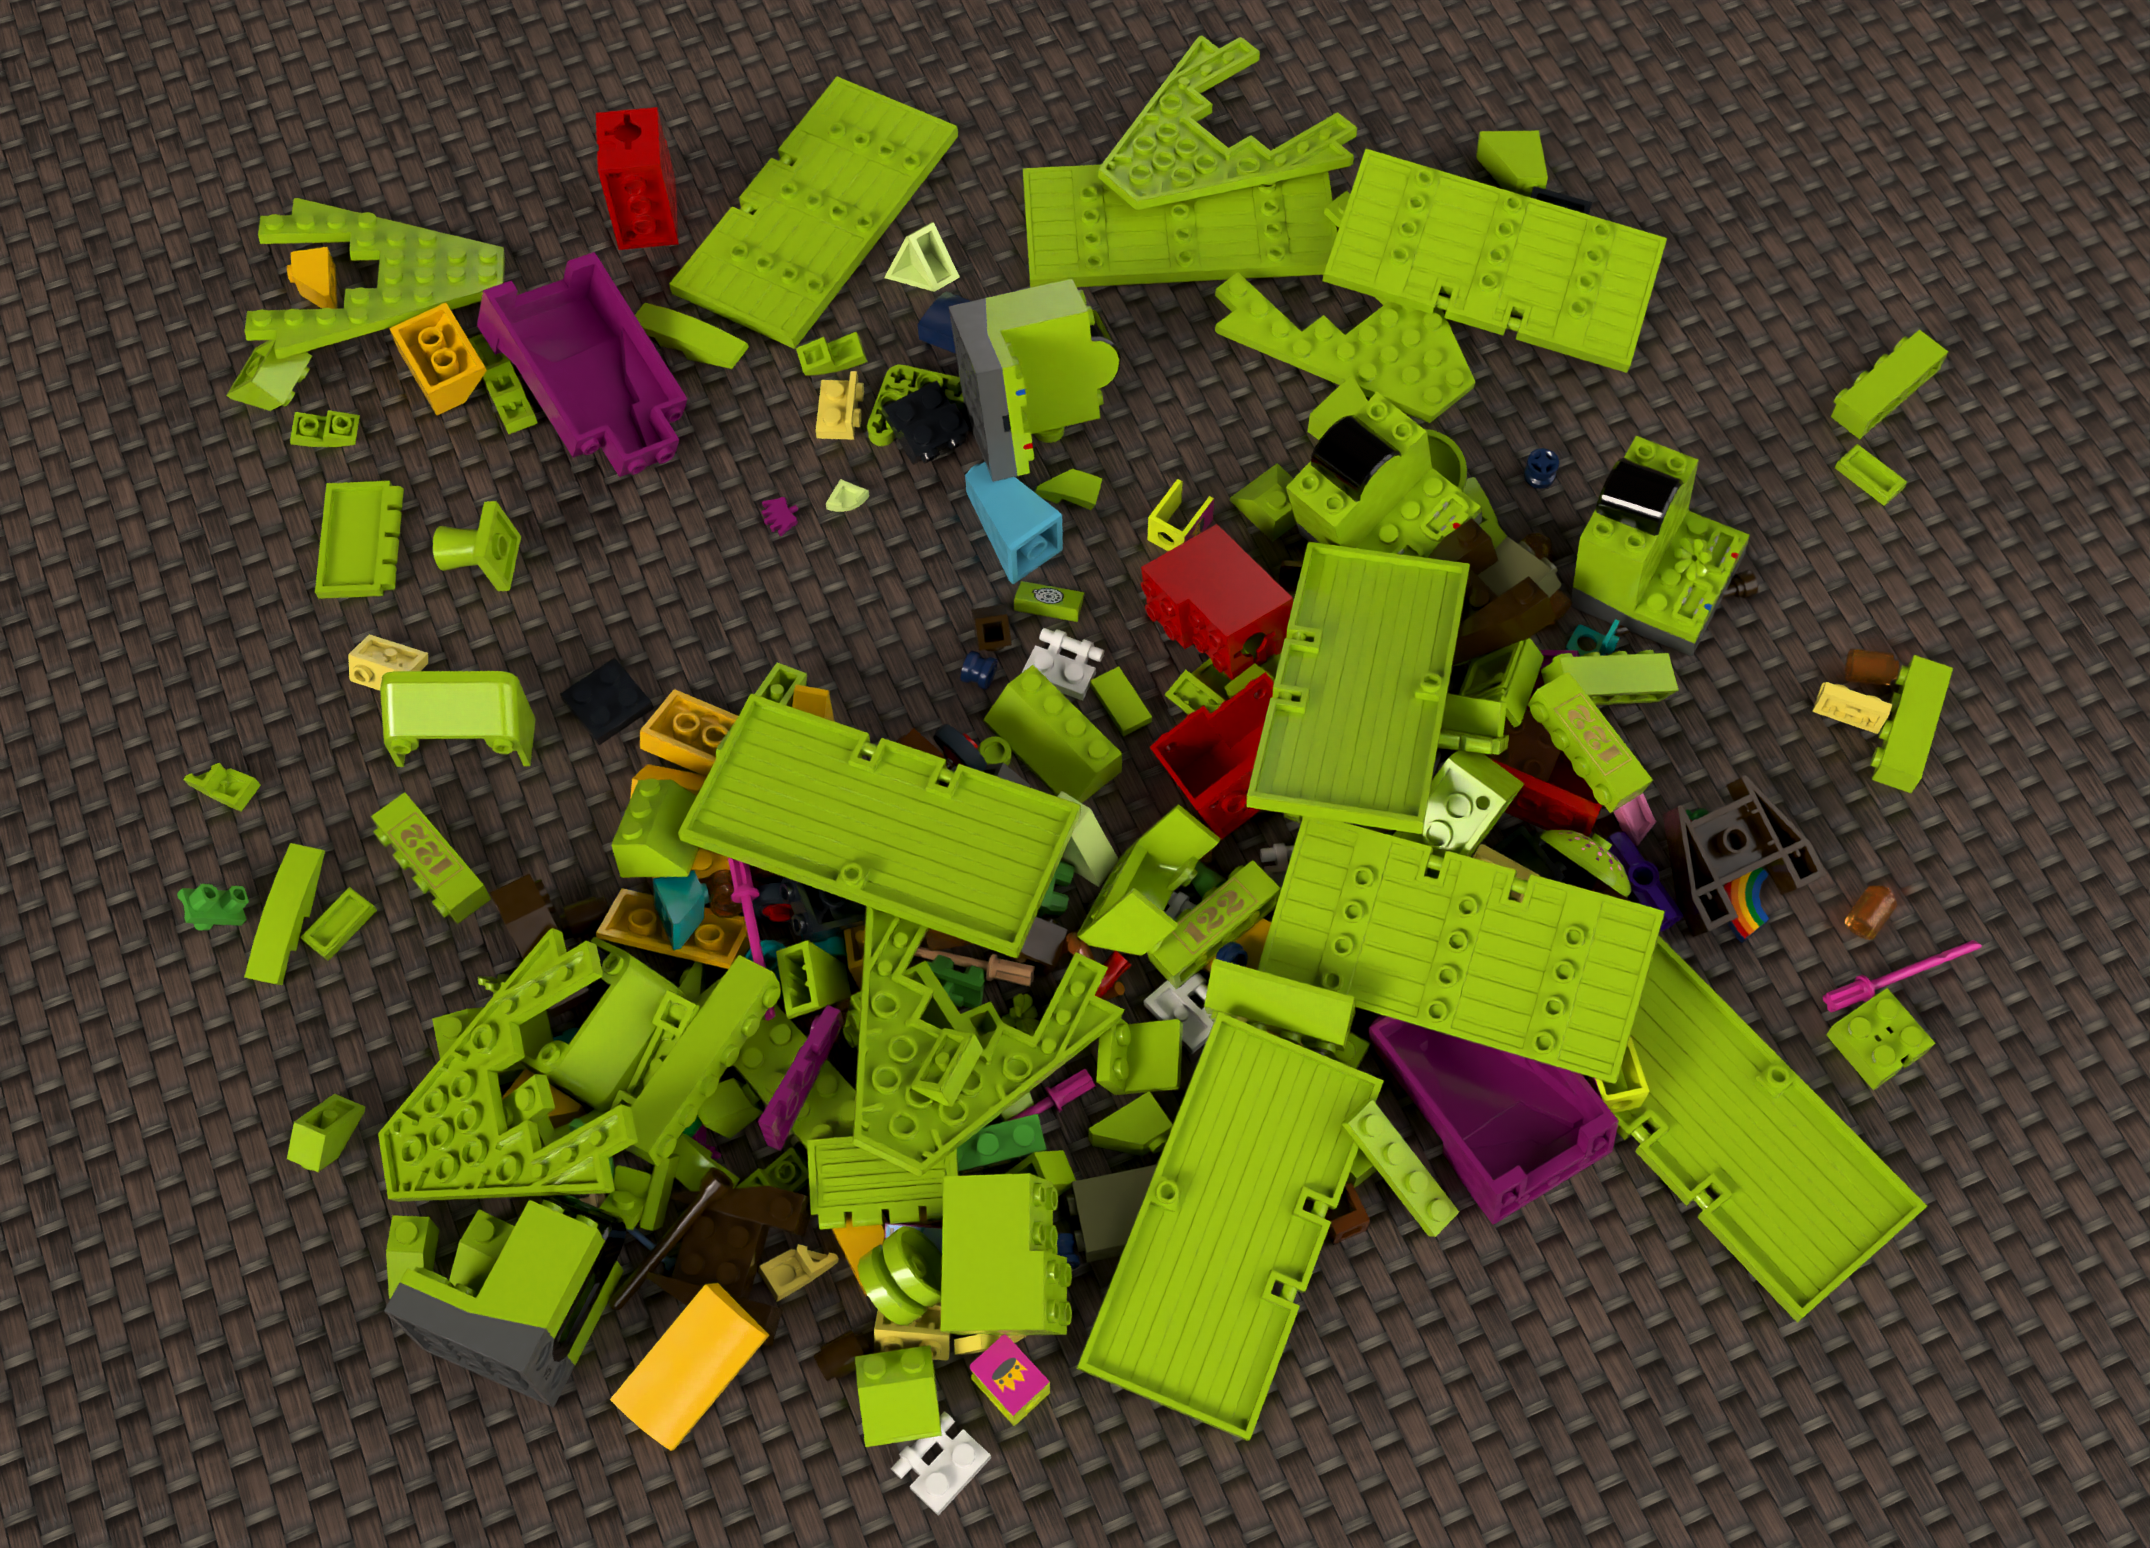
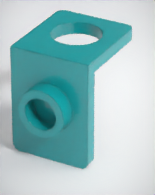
(1604, 643)

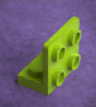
(1140, 1057)

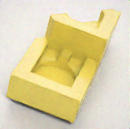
(794, 1270)
(979, 1343)

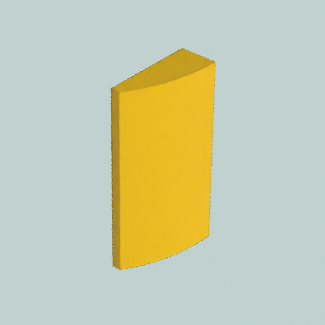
(686, 731)
(636, 923)
(690, 1366)

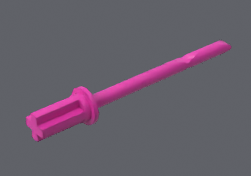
(745, 893)
(1863, 989)
(1061, 1094)

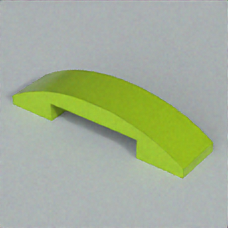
(671, 1021)

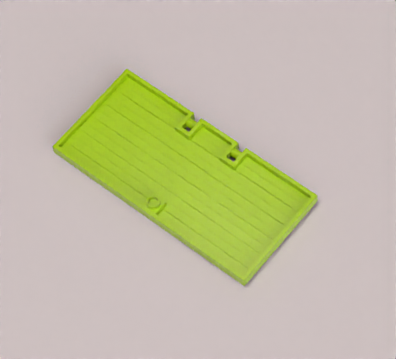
(817, 220)
(1098, 239)
(1497, 255)
(1361, 688)
(883, 829)
(1457, 955)
(1790, 1177)
(1226, 1221)

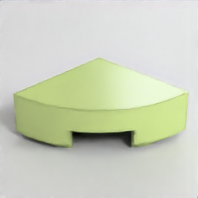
(846, 497)

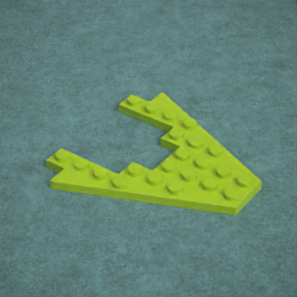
(1175, 159)
(415, 274)
(1393, 352)
(895, 1042)
(453, 1127)

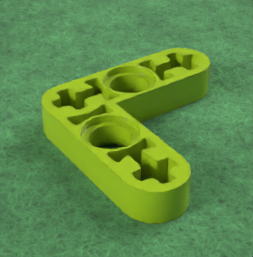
(895, 391)

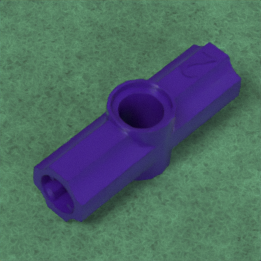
(1635, 866)

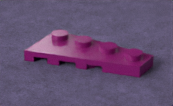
(796, 1085)

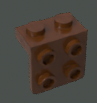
(1529, 748)

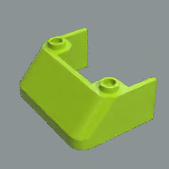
(456, 707)
(1132, 901)
(613, 1036)

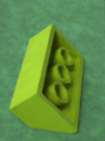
(1053, 737)
(1280, 1005)

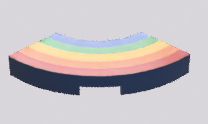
(1745, 899)

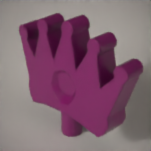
(779, 515)

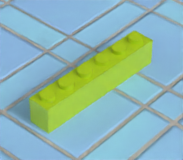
(701, 1057)

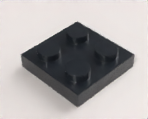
(606, 701)

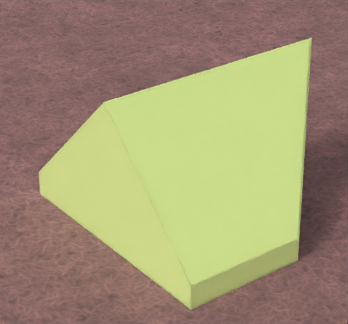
(923, 261)

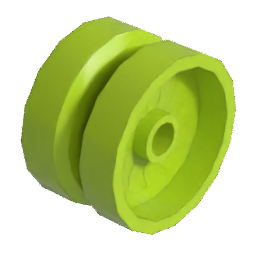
(903, 1275)

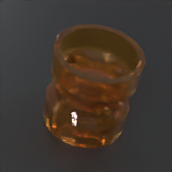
(720, 889)

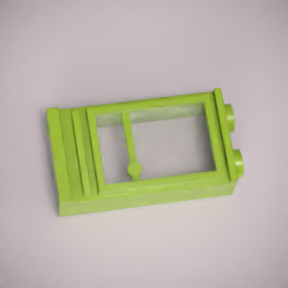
(1505, 677)

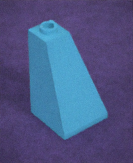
(1016, 520)

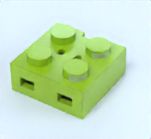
(1879, 1057)

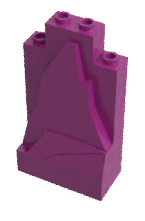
(588, 365)
(1502, 1118)

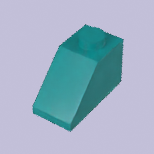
(680, 906)

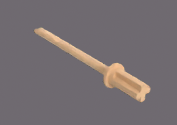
(994, 969)

